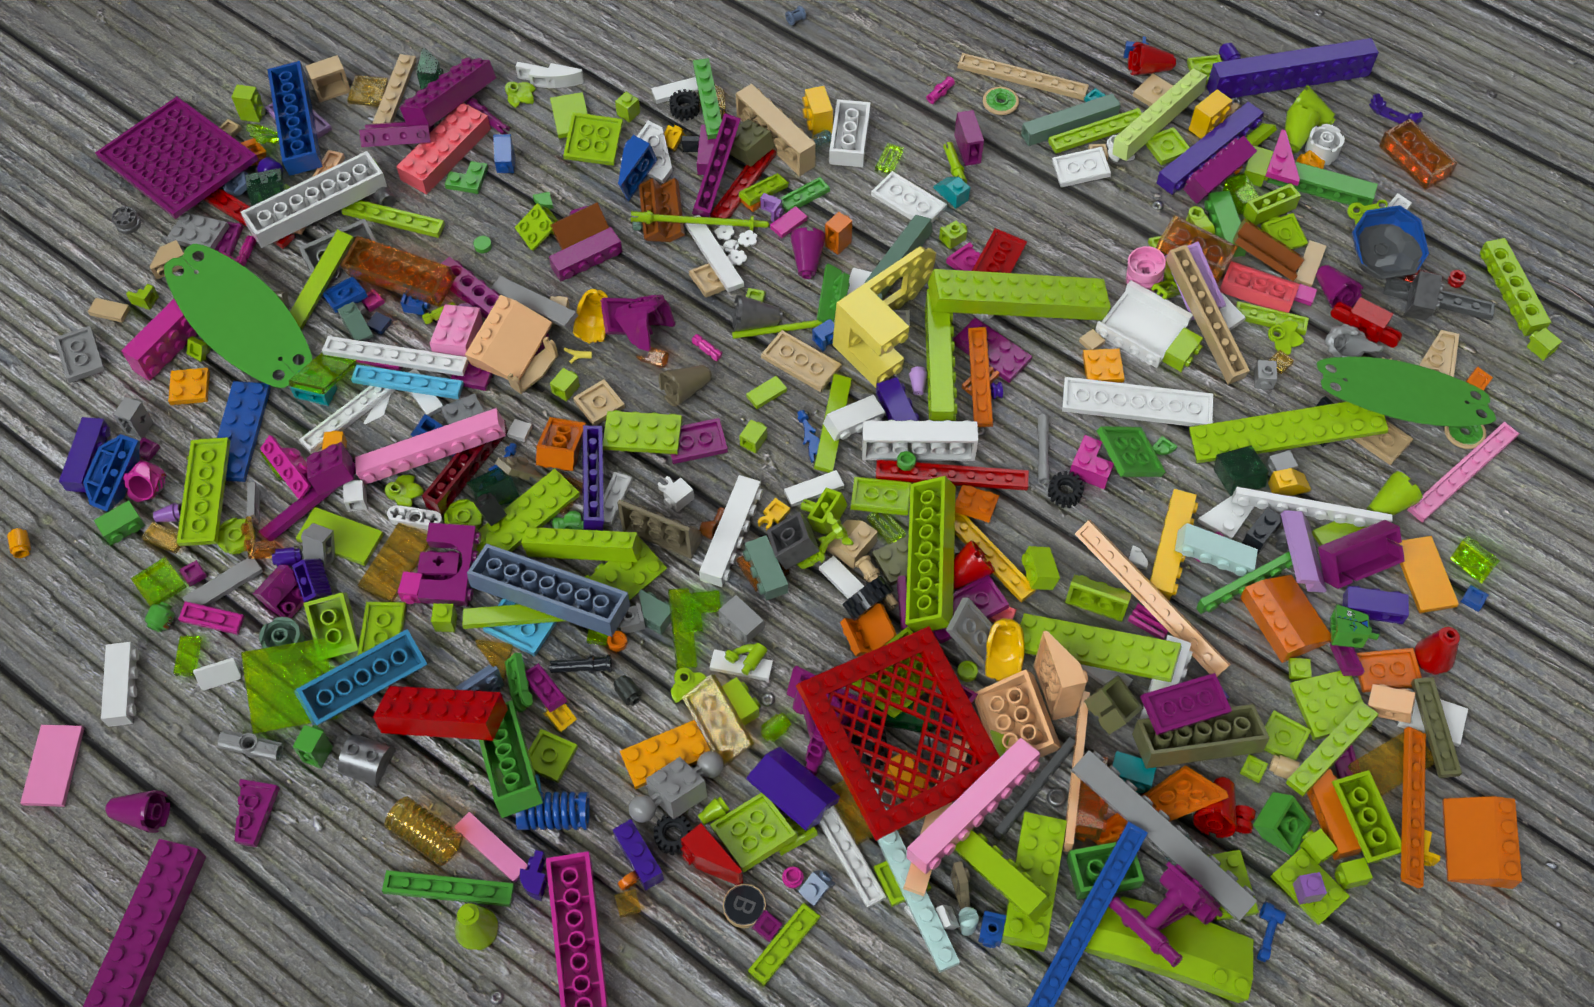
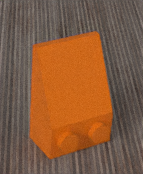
(560, 444)

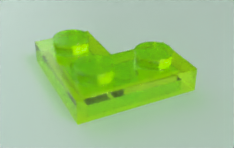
(262, 134)
(703, 603)

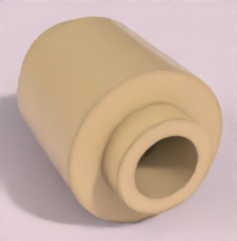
(1283, 766)

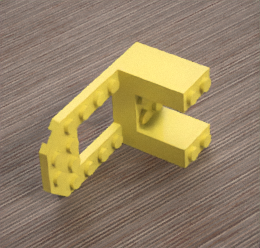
(869, 328)

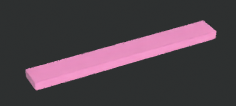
(1463, 471)

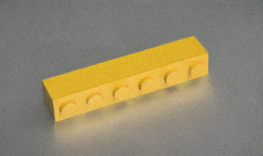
(1167, 560)

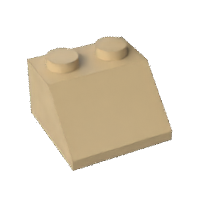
(863, 537)

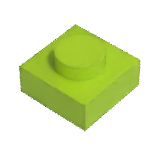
(1299, 668)

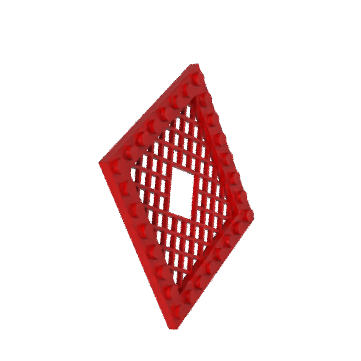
(923, 642)

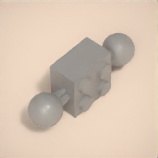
(676, 787)

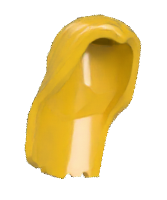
(589, 322)
(1004, 649)

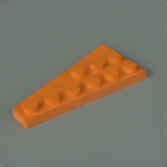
(1176, 796)

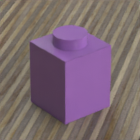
(1309, 888)

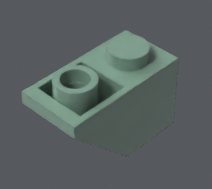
(655, 612)

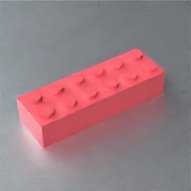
(449, 144)

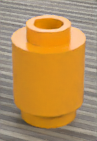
(19, 543)

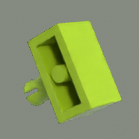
(829, 501)

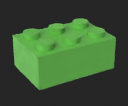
(1087, 864)

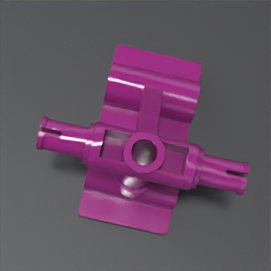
(817, 747)
(1183, 897)

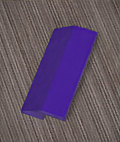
(792, 788)

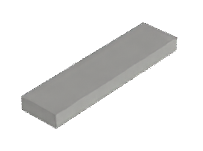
(224, 583)

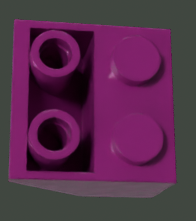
(281, 592)

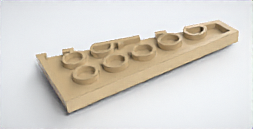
(1442, 353)

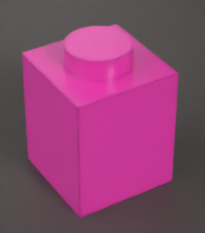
(409, 587)

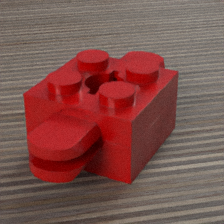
(1370, 320)

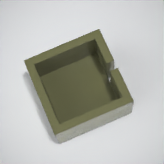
(751, 142)
(1113, 705)

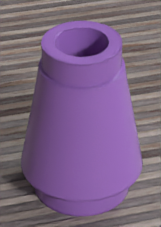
(168, 514)

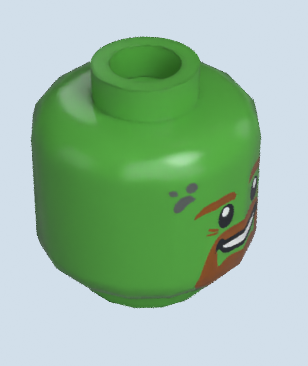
(159, 617)

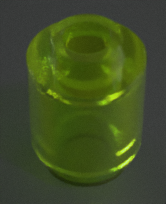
(775, 727)

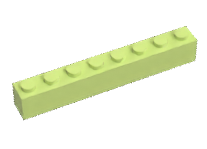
(1159, 114)

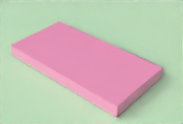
(52, 765)

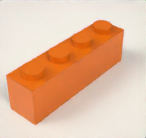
(1333, 817)

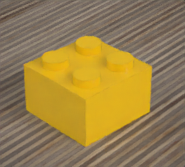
(817, 110)
(1210, 113)

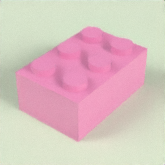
(456, 329)

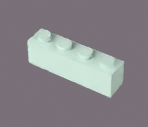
(1216, 550)

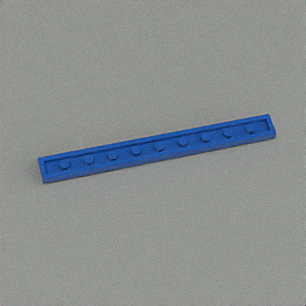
(1088, 917)

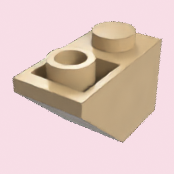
(163, 255)

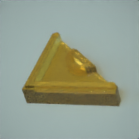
(496, 654)

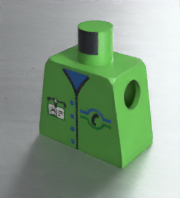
(1351, 628)

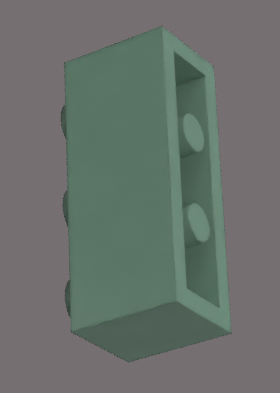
(765, 568)

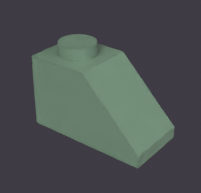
(355, 322)

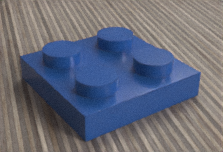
(344, 293)

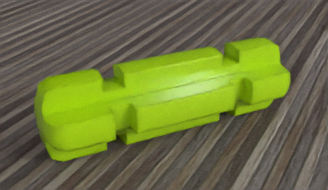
(434, 315)

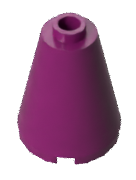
(807, 250)
(1338, 286)
(140, 810)

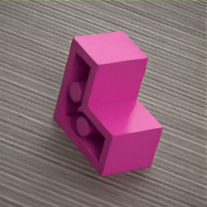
(1090, 466)

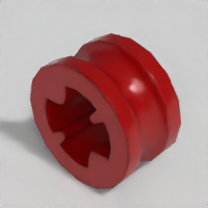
(1454, 282)

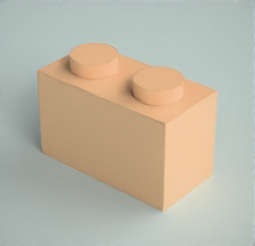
(1392, 703)

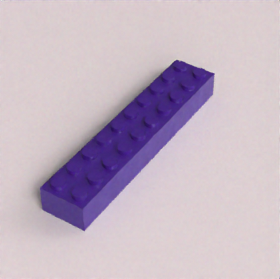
(1293, 68)

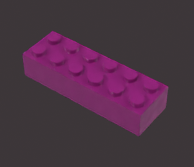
(447, 92)

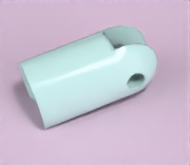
(968, 921)

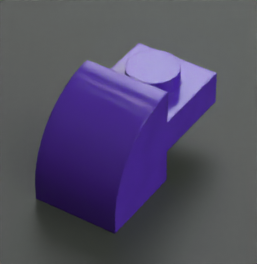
(534, 880)

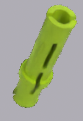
(957, 169)

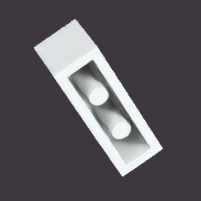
(850, 418)

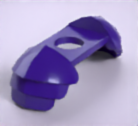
(1379, 107)

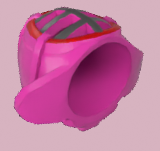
(144, 481)

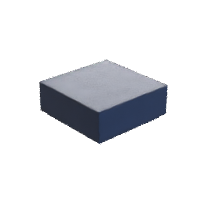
(379, 323)

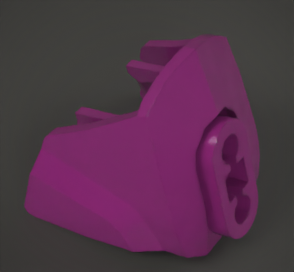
(642, 313)

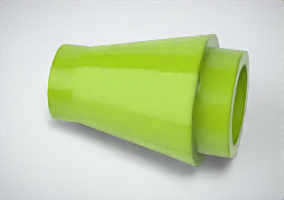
(713, 811)

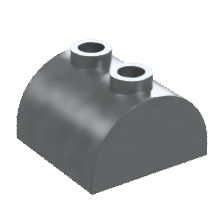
(364, 759)

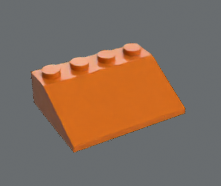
(1285, 616)
(1482, 841)

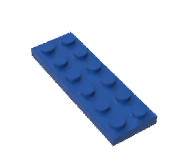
(242, 425)

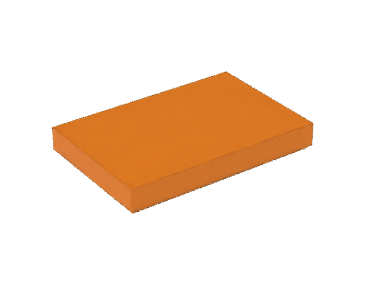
(1388, 667)

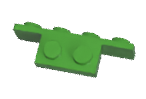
(833, 289)

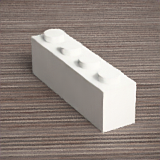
(119, 684)

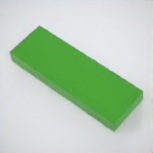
(805, 194)

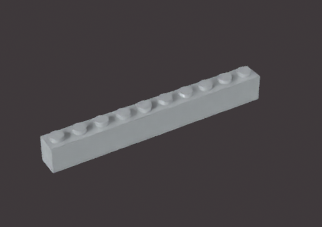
(1163, 835)

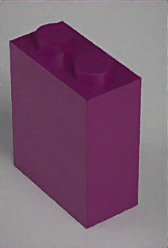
(969, 137)

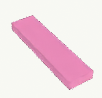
(491, 846)

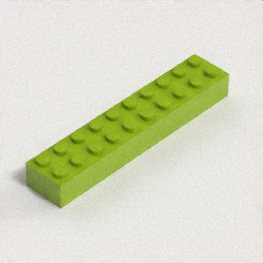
(1018, 294)

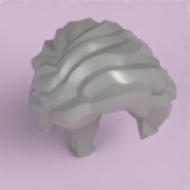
(1349, 342)

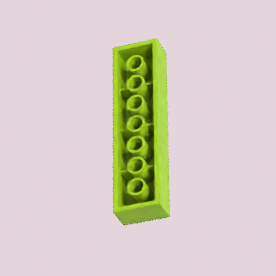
(940, 364)
(931, 554)

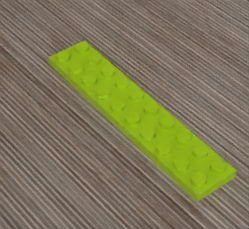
(1286, 430)

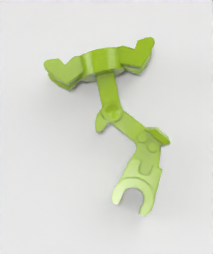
(838, 532)

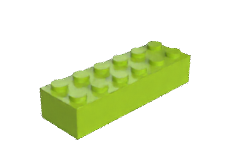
(1040, 857)

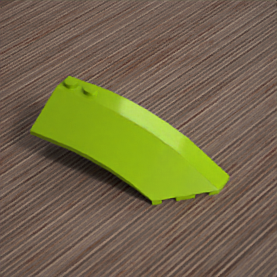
(1211, 960)

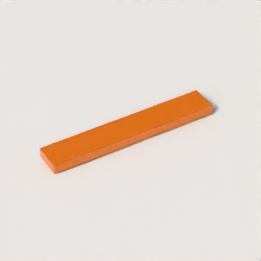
(980, 377)

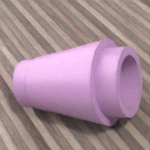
(918, 380)

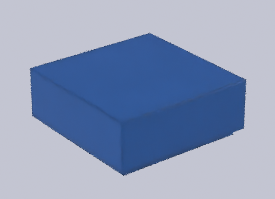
(1474, 598)

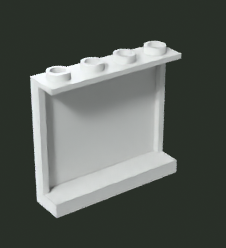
(1143, 324)

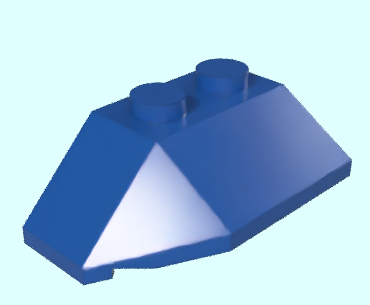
(105, 476)

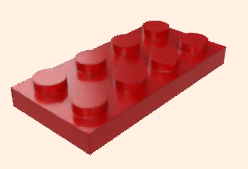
(1000, 253)

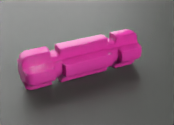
(246, 250)
(706, 347)

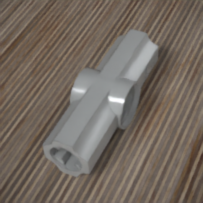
(239, 742)

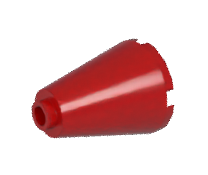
(1149, 60)
(971, 565)
(1438, 651)
(1219, 816)

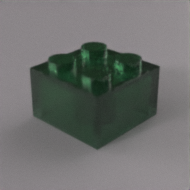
(1241, 469)

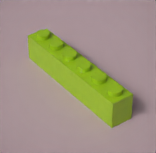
(582, 544)
(1004, 875)

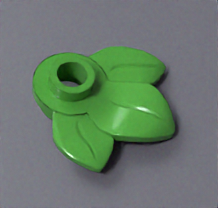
(571, 520)

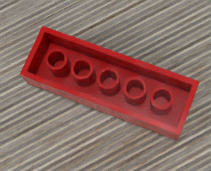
(440, 712)

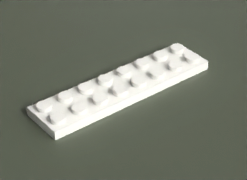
(1137, 402)

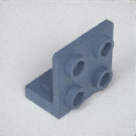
(487, 679)

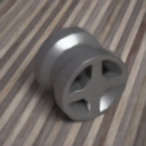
(384, 197)
(1281, 544)

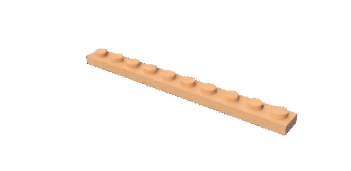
(1151, 598)

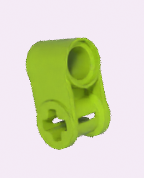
(1199, 218)

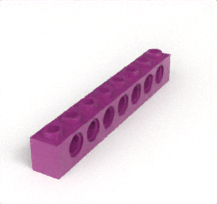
(474, 291)

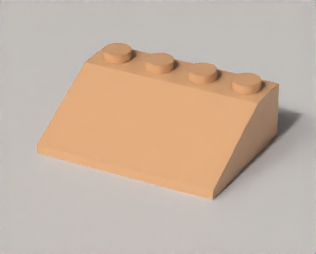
(508, 339)
(1059, 677)
(1018, 712)

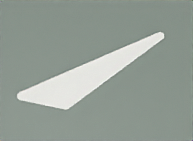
(378, 410)

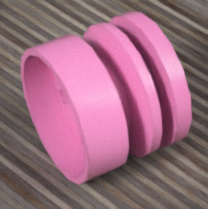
(1146, 267)

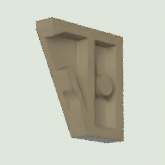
(518, 467)
(960, 878)

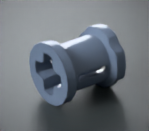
(795, 15)

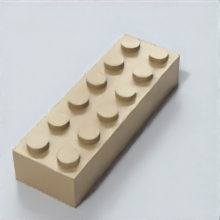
(790, 141)

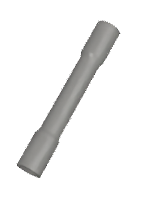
(1043, 468)

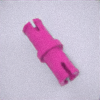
(935, 94)

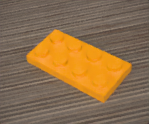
(657, 752)

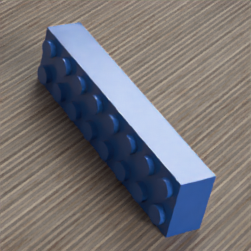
(294, 118)

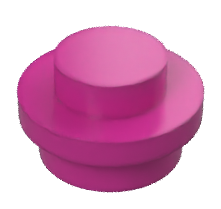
(792, 877)

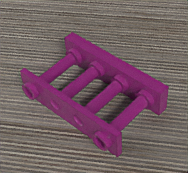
(394, 134)

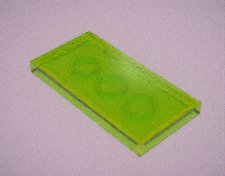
(322, 373)

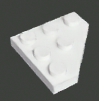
(655, 136)

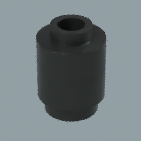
(627, 690)

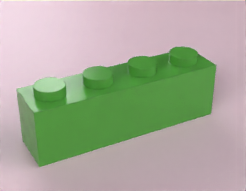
(1224, 217)

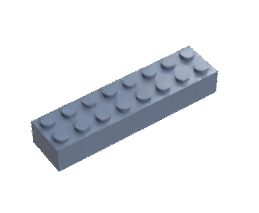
(549, 589)

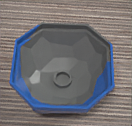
(1389, 242)

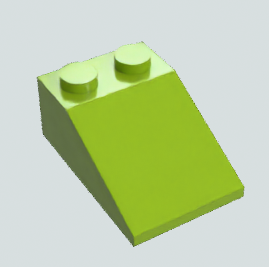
(334, 621)

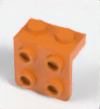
(868, 631)

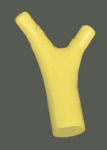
(578, 354)

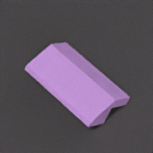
(1303, 551)

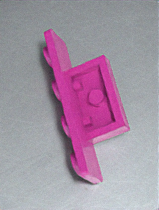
(288, 464)

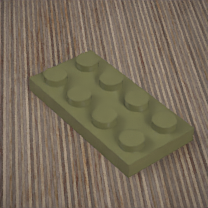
(894, 559)

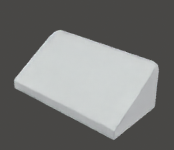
(217, 674)

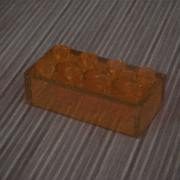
(1418, 154)
(1216, 250)

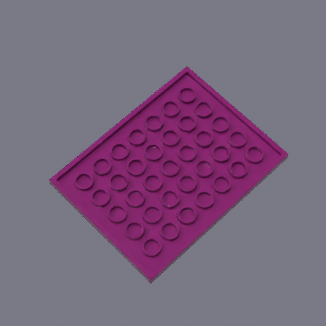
(176, 157)

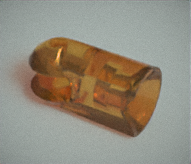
(655, 357)

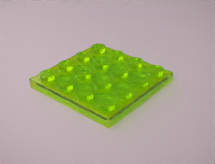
(273, 677)

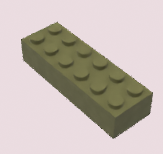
(1221, 737)

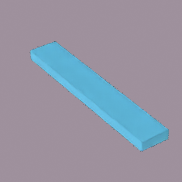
(407, 381)

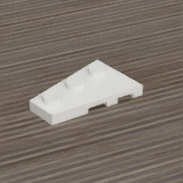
(1226, 518)

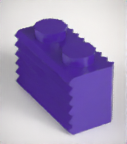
(311, 579)

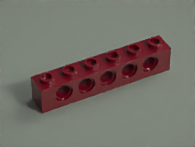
(456, 474)

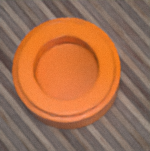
(618, 641)
(628, 880)

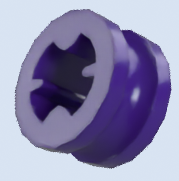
(996, 390)

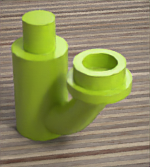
(756, 654)

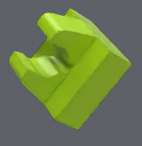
(197, 348)

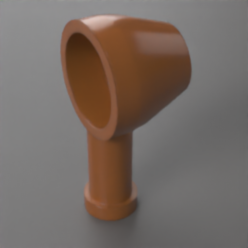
(709, 528)

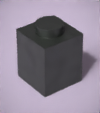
(490, 508)

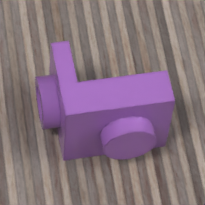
(772, 205)

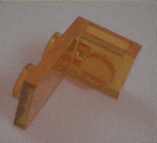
(256, 550)

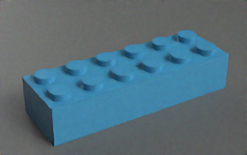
(360, 678)

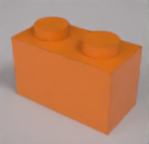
(838, 233)

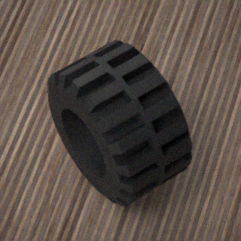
(866, 759)

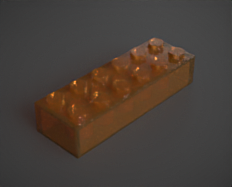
(398, 271)

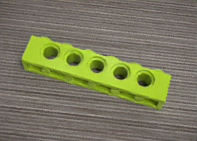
(1514, 286)

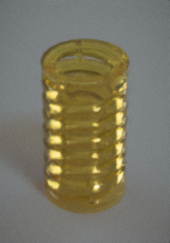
(438, 844)

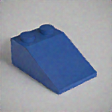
(636, 164)

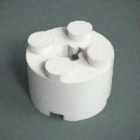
(1325, 142)

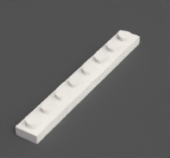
(395, 356)
(1310, 508)

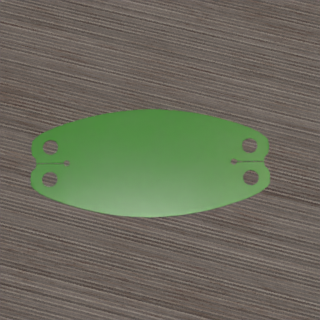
(237, 315)
(1405, 391)

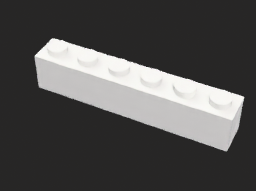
(730, 531)

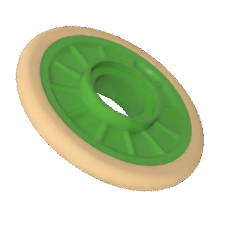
(992, 105)
(1465, 441)

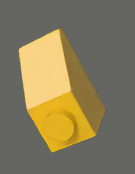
(1288, 482)

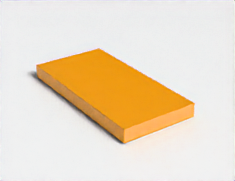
(1427, 575)

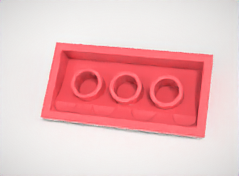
(1259, 287)

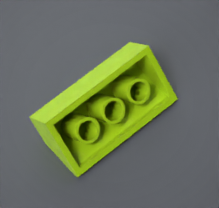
(1368, 816)

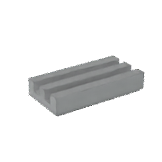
(253, 503)

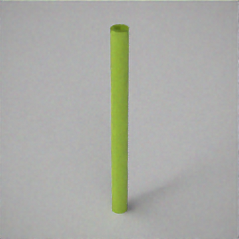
(775, 329)

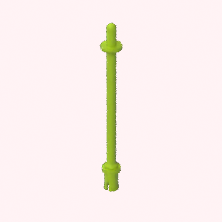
(648, 217)

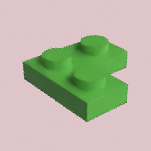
(468, 182)

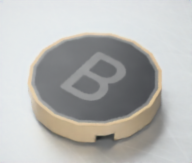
(743, 905)

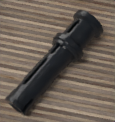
(591, 664)

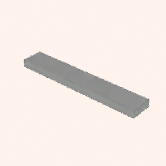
(545, 307)

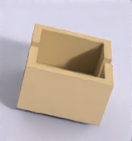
(328, 78)

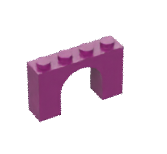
(456, 589)

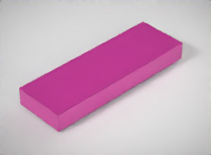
(211, 618)

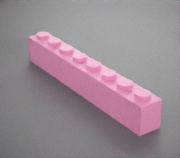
(430, 446)
(973, 806)

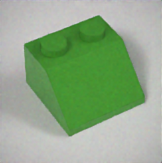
(1283, 822)

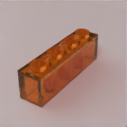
(1090, 812)

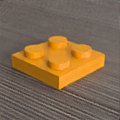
(1103, 365)
(189, 386)

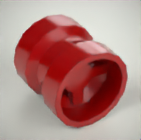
(1244, 819)

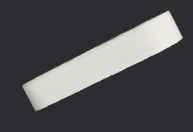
(407, 512)

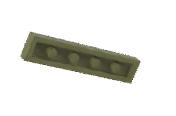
(1436, 727)

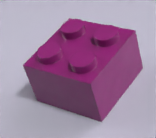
(330, 468)

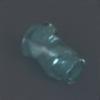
(821, 138)

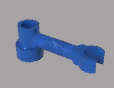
(1272, 916)

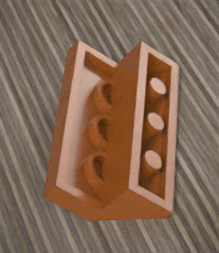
(661, 200)
(1268, 249)

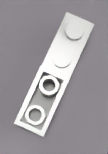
(553, 77)

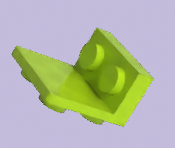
(536, 226)

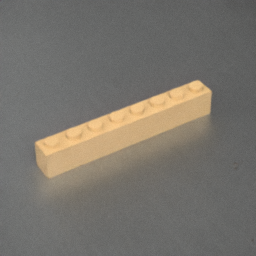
(1207, 314)

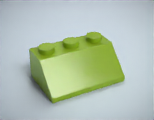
(1098, 597)

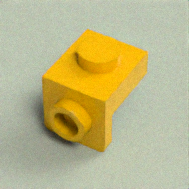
(1430, 859)

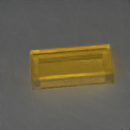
(162, 537)

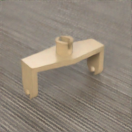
(536, 369)

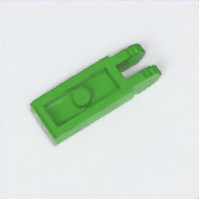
(518, 682)

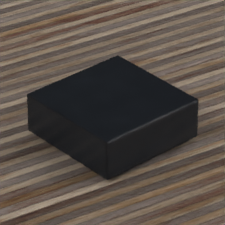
(690, 143)

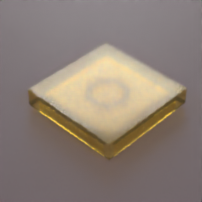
(367, 90)

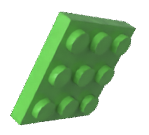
(1130, 451)

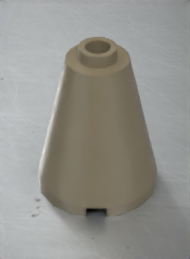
(683, 382)

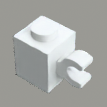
(676, 494)

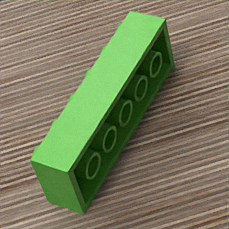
(510, 767)

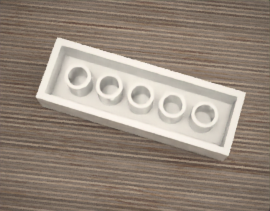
(925, 439)

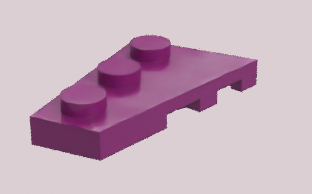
(254, 810)

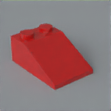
(708, 856)

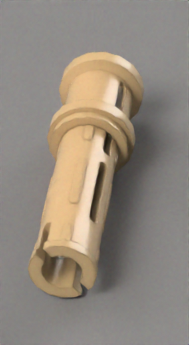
(871, 573)

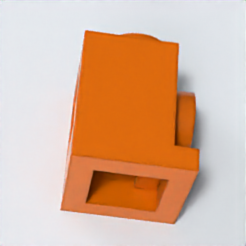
(256, 148)

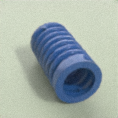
(575, 819)

